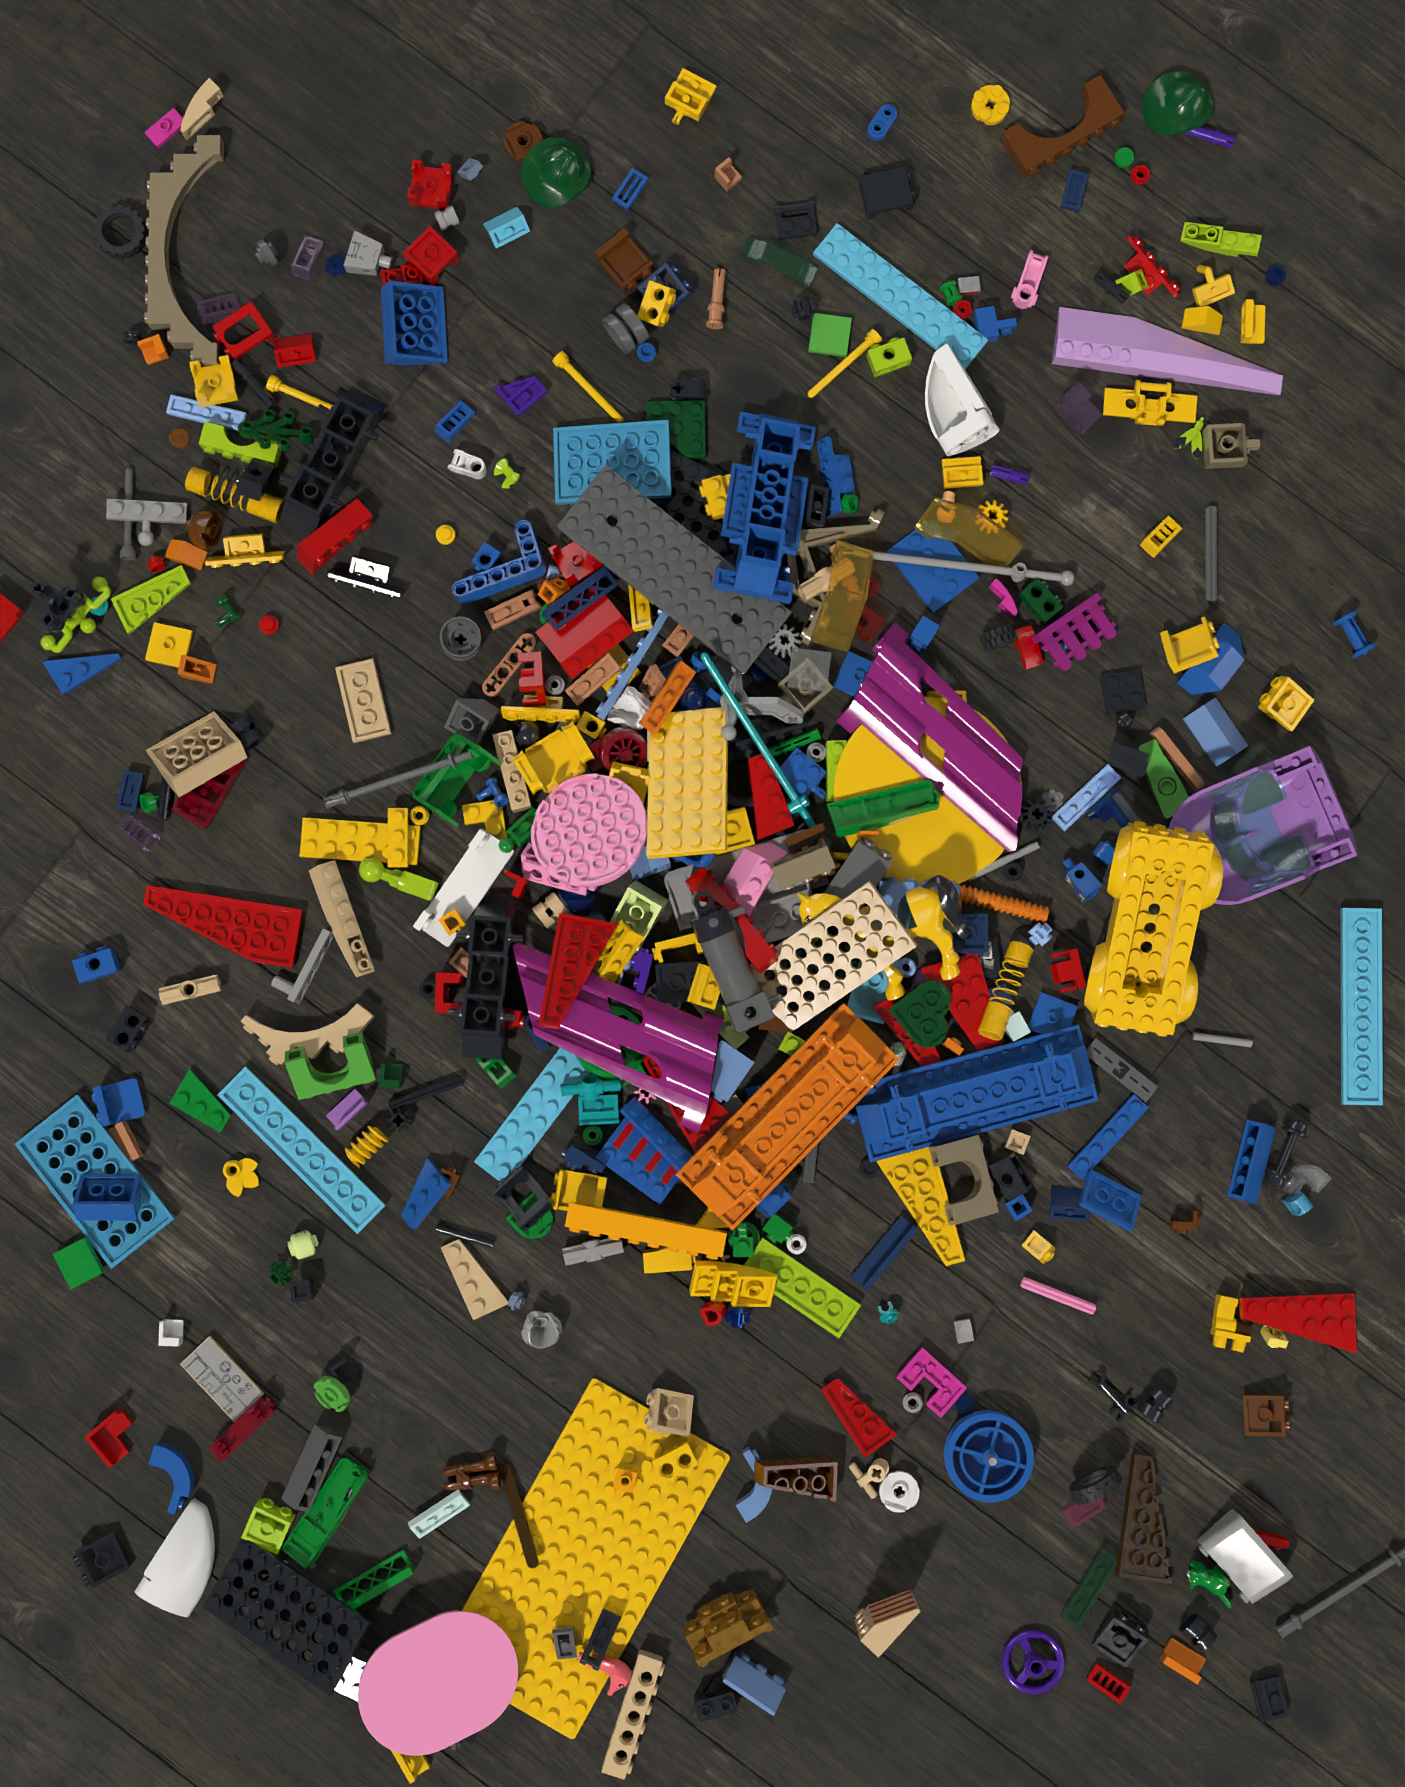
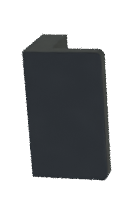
(1128, 759)

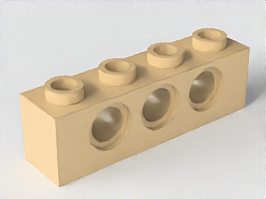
(514, 781)

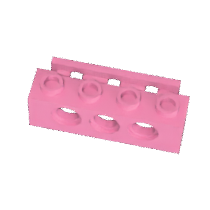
(532, 867)

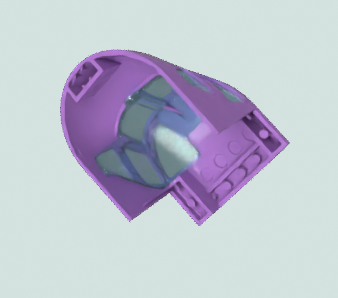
(1271, 825)

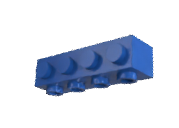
(1251, 1161)

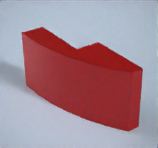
(404, 274)
(1029, 652)

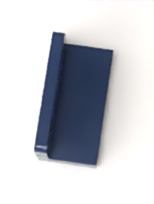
(1065, 1205)

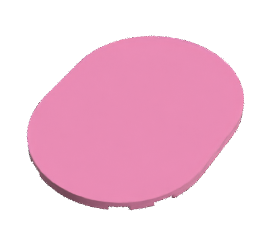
(437, 1682)

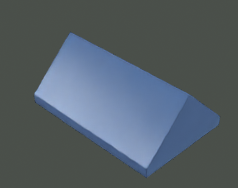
(1215, 732)

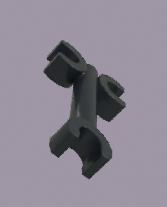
(1122, 1406)

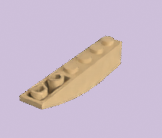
(341, 917)

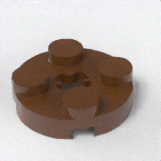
(512, 139)

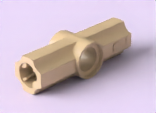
(815, 585)
(201, 987)

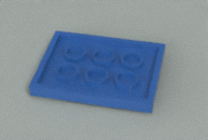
(933, 584)

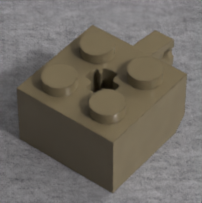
(1231, 436)
(801, 699)

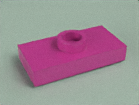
(165, 128)

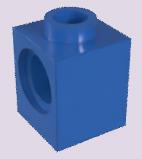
(489, 551)

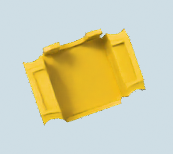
(554, 759)

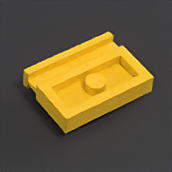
(962, 472)
(704, 988)

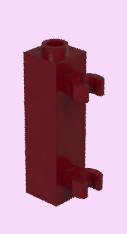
(243, 1428)

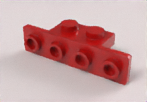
(1154, 274)

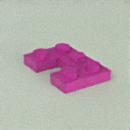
(926, 1365)

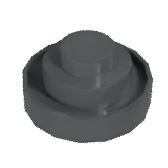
(266, 252)

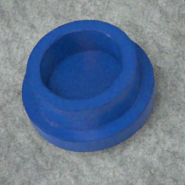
(646, 352)

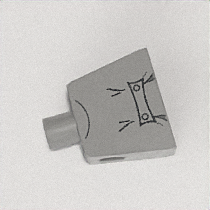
(366, 256)

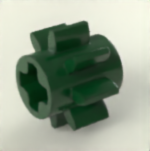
(281, 1273)

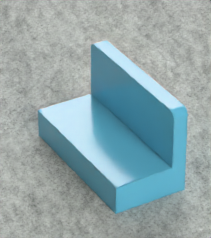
(506, 227)

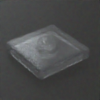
(809, 669)

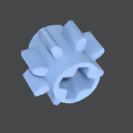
(1040, 934)

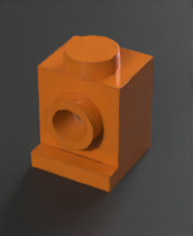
(557, 587)

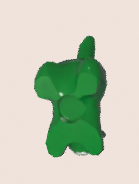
(1214, 1580)

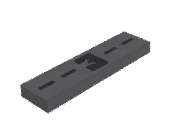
(1120, 1070)

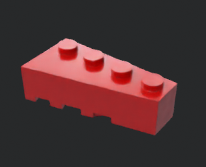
(333, 536)

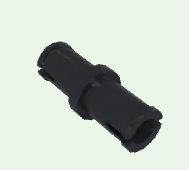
(1111, 287)

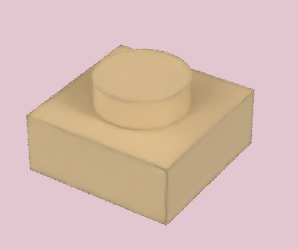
(1017, 1141)

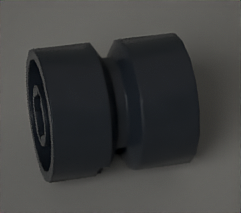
(248, 734)
(1155, 1404)
(1201, 1636)

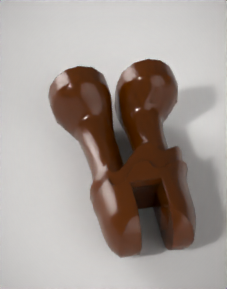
(466, 1481)

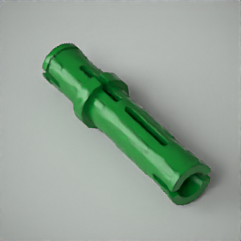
(812, 735)

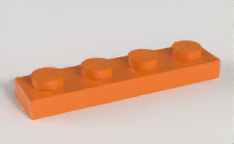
(667, 697)

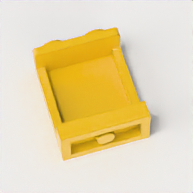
(1190, 646)
(675, 943)
(578, 1188)

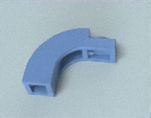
(758, 1497)

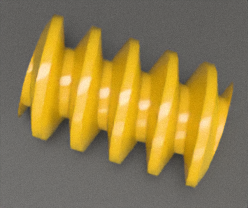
(366, 1145)

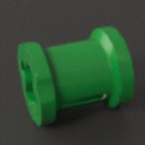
(951, 300)

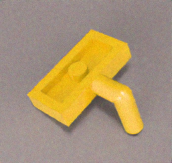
(1214, 288)

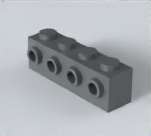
(311, 1468)

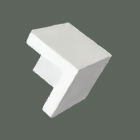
(171, 1332)

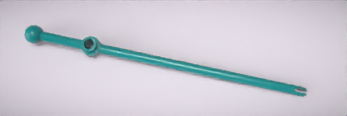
(797, 803)

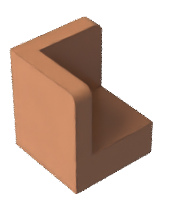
(727, 175)

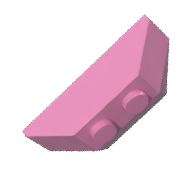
(752, 874)

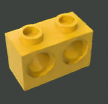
(652, 302)
(672, 1457)

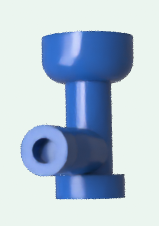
(500, 798)

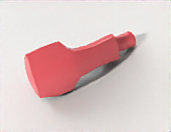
(619, 1672)

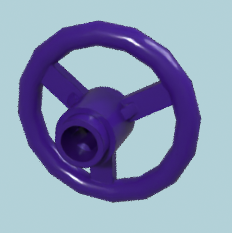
(1030, 1657)

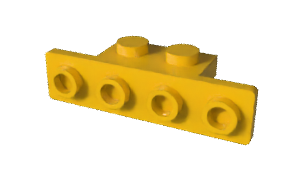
(244, 549)
(550, 713)

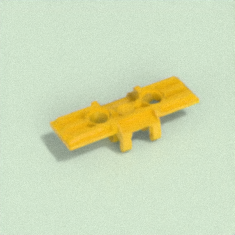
(1150, 410)

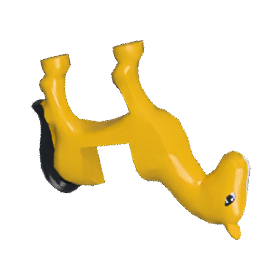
(928, 910)

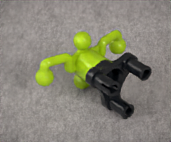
(68, 610)

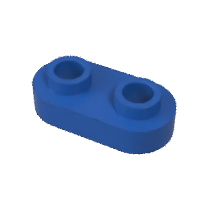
(882, 121)

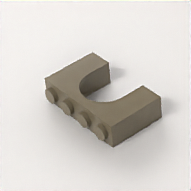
(982, 1198)

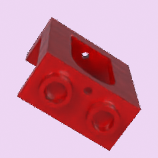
(249, 343)

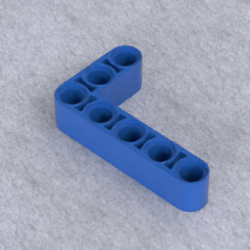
(506, 571)

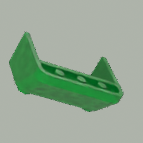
(440, 787)

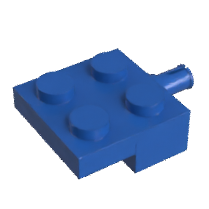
(803, 774)

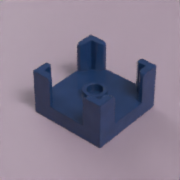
(978, 941)

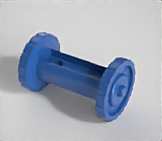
(1354, 634)

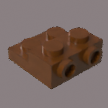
(1266, 1415)

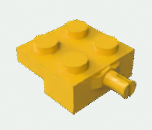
(689, 96)

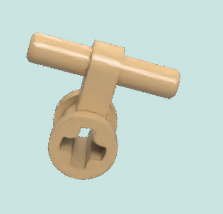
(872, 1475)

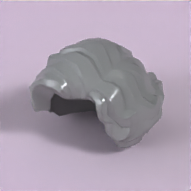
(541, 1329)

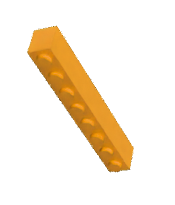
(646, 1229)

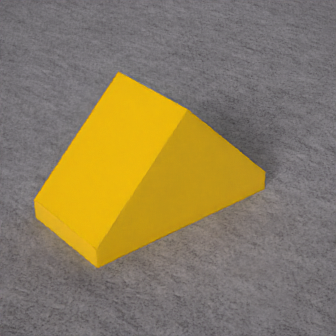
(1202, 320)

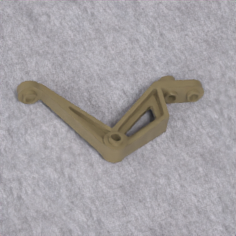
(815, 537)

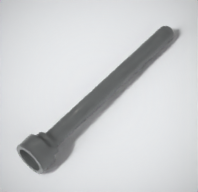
(127, 551)

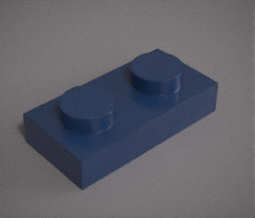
(1074, 190)
(130, 791)

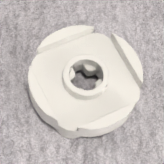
(904, 1501)

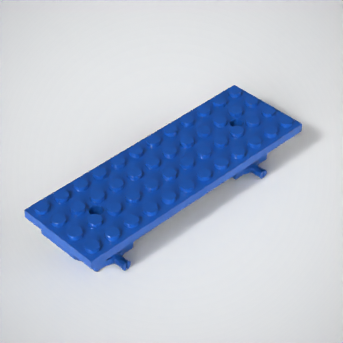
(976, 1093)

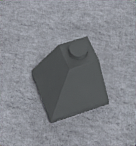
(471, 718)

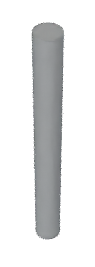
(1008, 858)

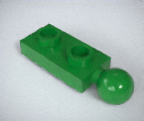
(518, 832)

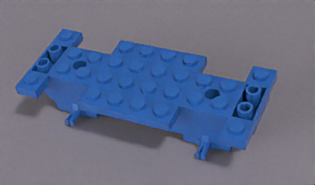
(765, 507)

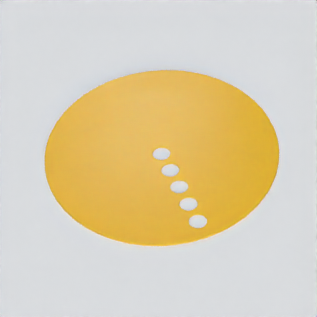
(926, 844)

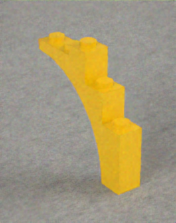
(663, 1260)

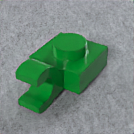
(743, 1244)

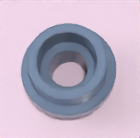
(516, 1301)

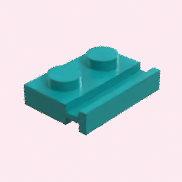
(598, 1111)

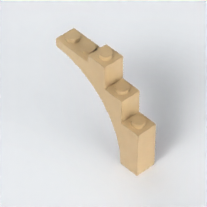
(313, 1041)

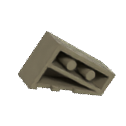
(802, 865)

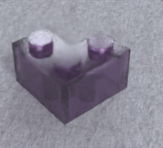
(1078, 409)

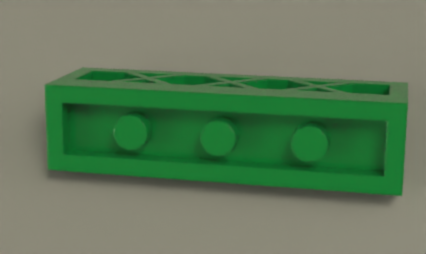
(382, 1585)

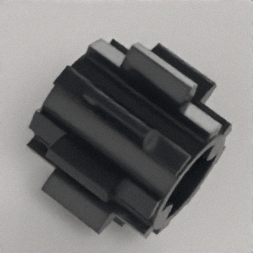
(803, 308)

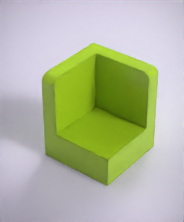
(1133, 282)

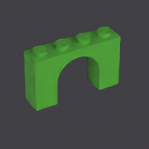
(311, 1082)

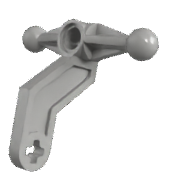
(755, 706)

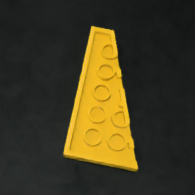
(924, 1195)

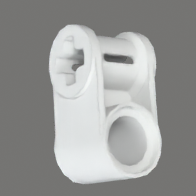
(464, 463)

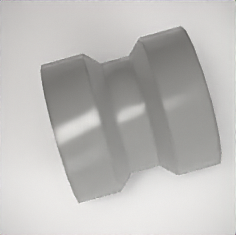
(446, 218)

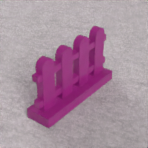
(1066, 633)

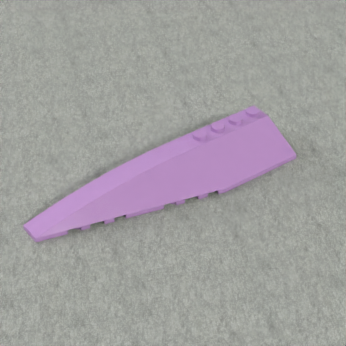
(1147, 350)

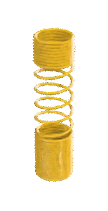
(268, 508)
(996, 1013)

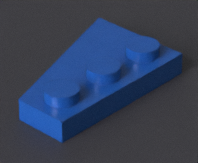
(425, 1194)

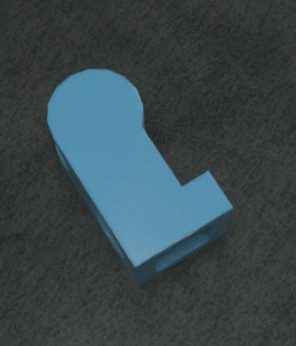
(1297, 1204)

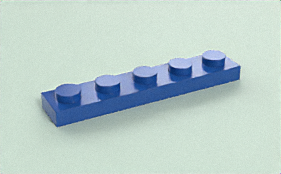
(655, 1133)
(1107, 1136)

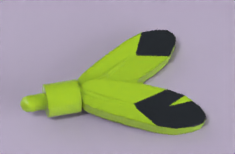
(1193, 436)

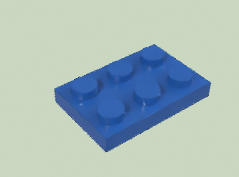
(1110, 1200)

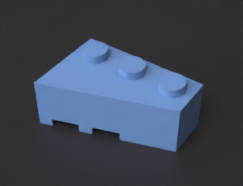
(645, 867)

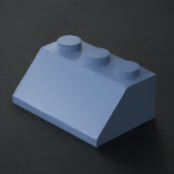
(754, 1682)

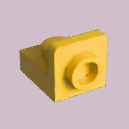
(1039, 1247)

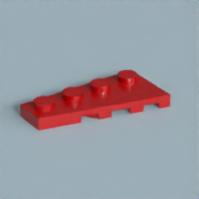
(768, 800)
(922, 1055)
(861, 1423)

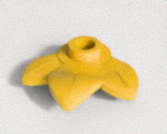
(243, 1177)

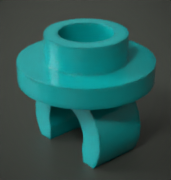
(888, 1316)

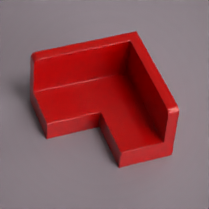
(106, 1438)

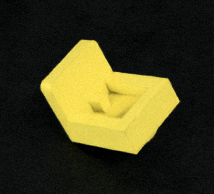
(1274, 1337)

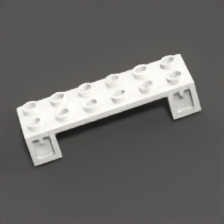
(465, 885)

